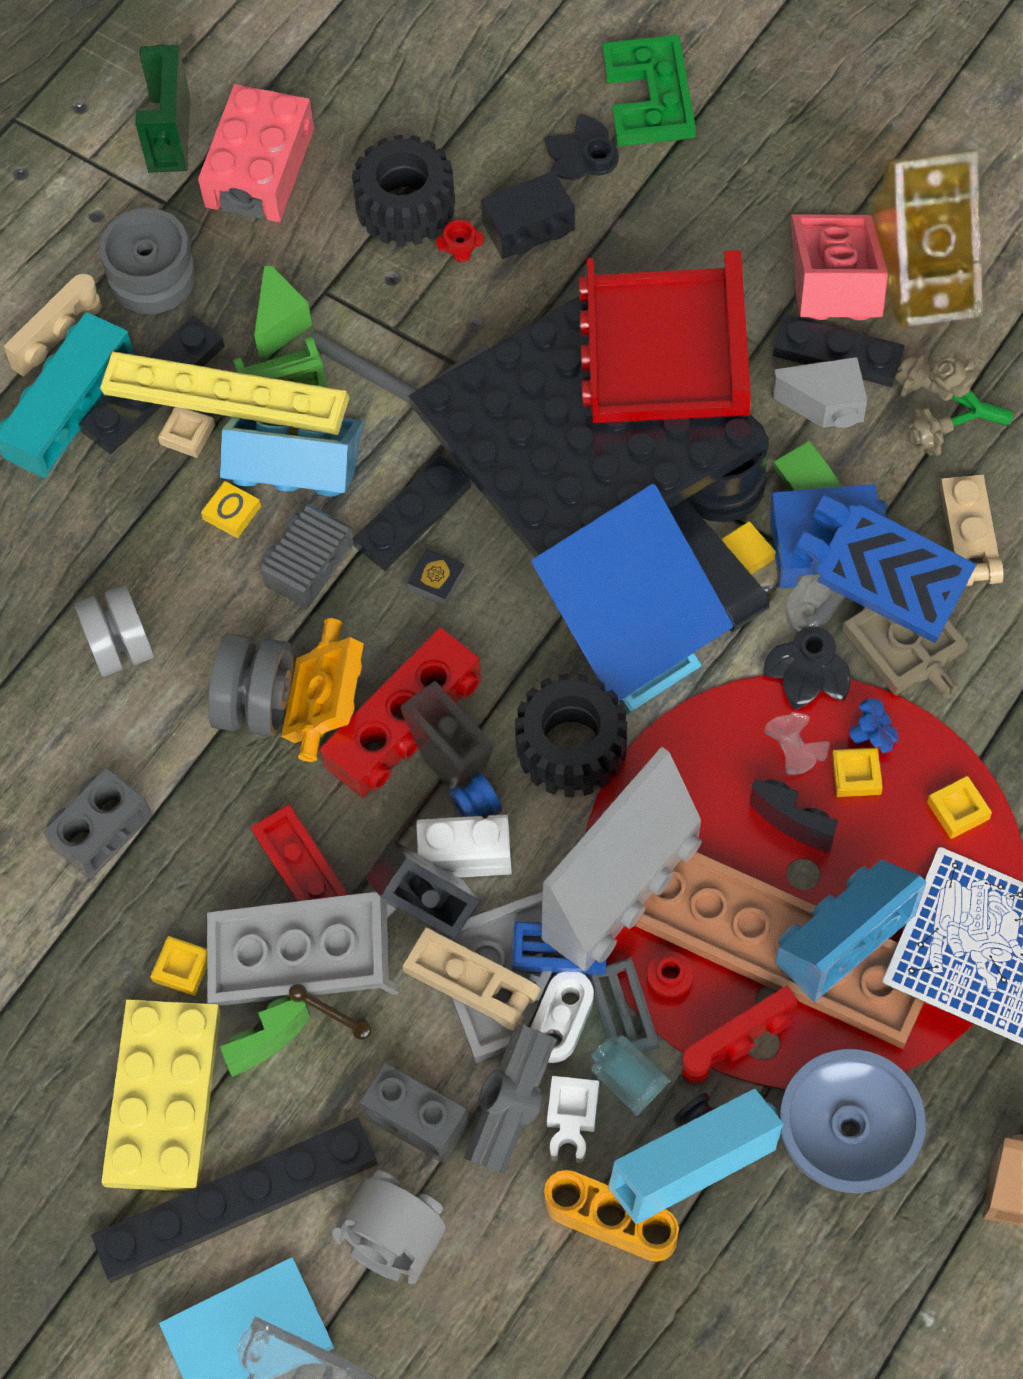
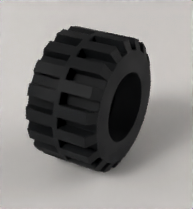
(400, 165)
(563, 703)

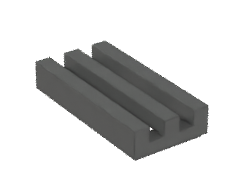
(651, 1041)

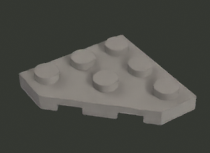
(492, 937)

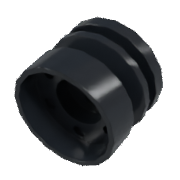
(734, 493)

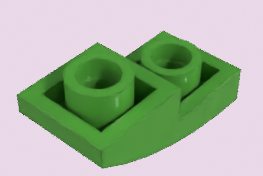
(805, 469)
(281, 1024)

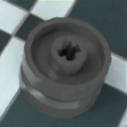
(147, 260)
(250, 685)

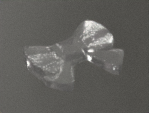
(799, 756)

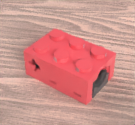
(256, 153)

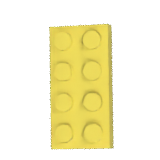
(161, 1096)

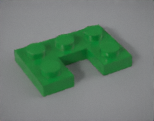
(669, 108)

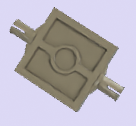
(902, 655)

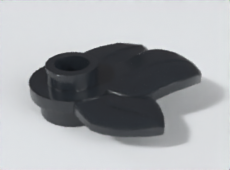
(577, 153)
(807, 672)

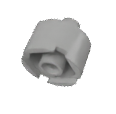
(391, 1228)

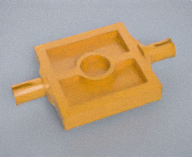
(322, 690)

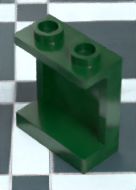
(164, 131)

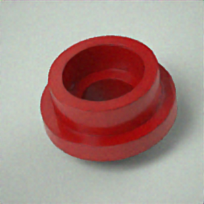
(670, 987)

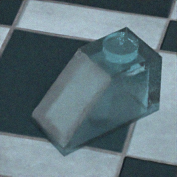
(628, 1073)

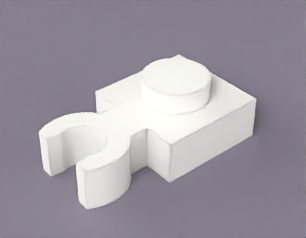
(572, 1110)

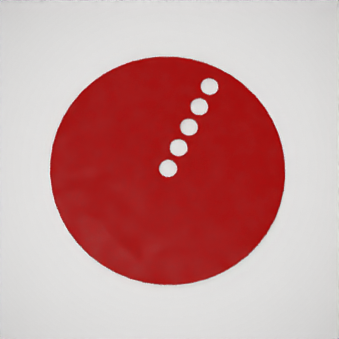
(719, 753)

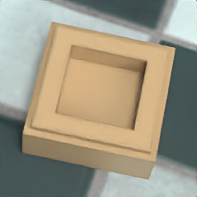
(186, 431)

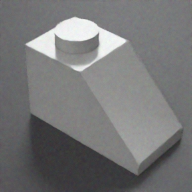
(823, 392)

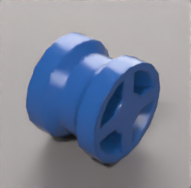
(475, 798)

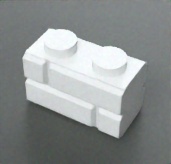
(467, 844)

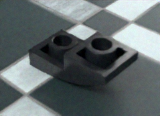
(778, 806)

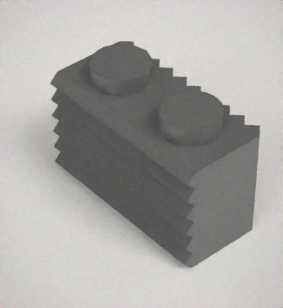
(306, 555)

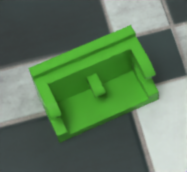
(297, 367)

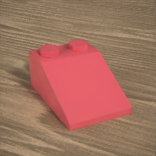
(838, 266)

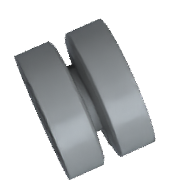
(113, 630)

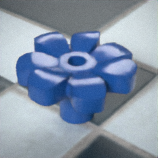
(875, 726)

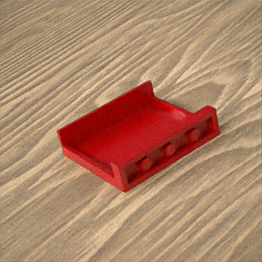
(665, 343)

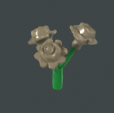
(950, 380)

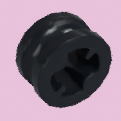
(693, 1109)

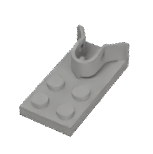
(314, 942)

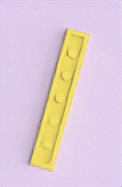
(225, 392)

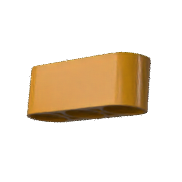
(584, 1218)

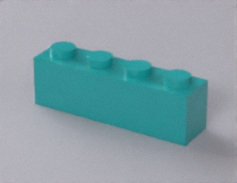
(61, 395)

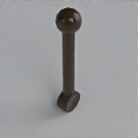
(360, 1027)

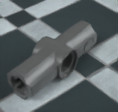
(510, 1098)

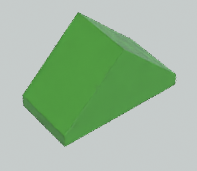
(280, 313)

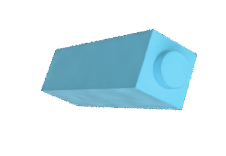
(695, 1155)

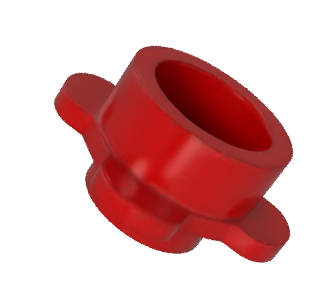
(460, 231)

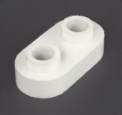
(564, 1019)

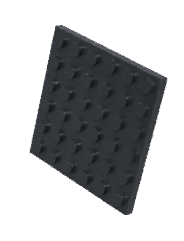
(533, 446)

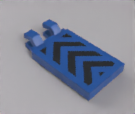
(886, 567)

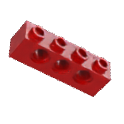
(345, 752)

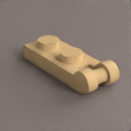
(50, 325)
(971, 525)
(470, 978)

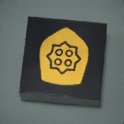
(436, 577)

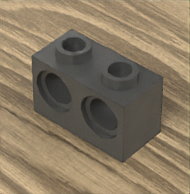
(106, 829)
(414, 1113)

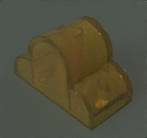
(931, 237)

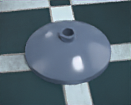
(856, 1090)

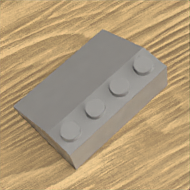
(620, 864)

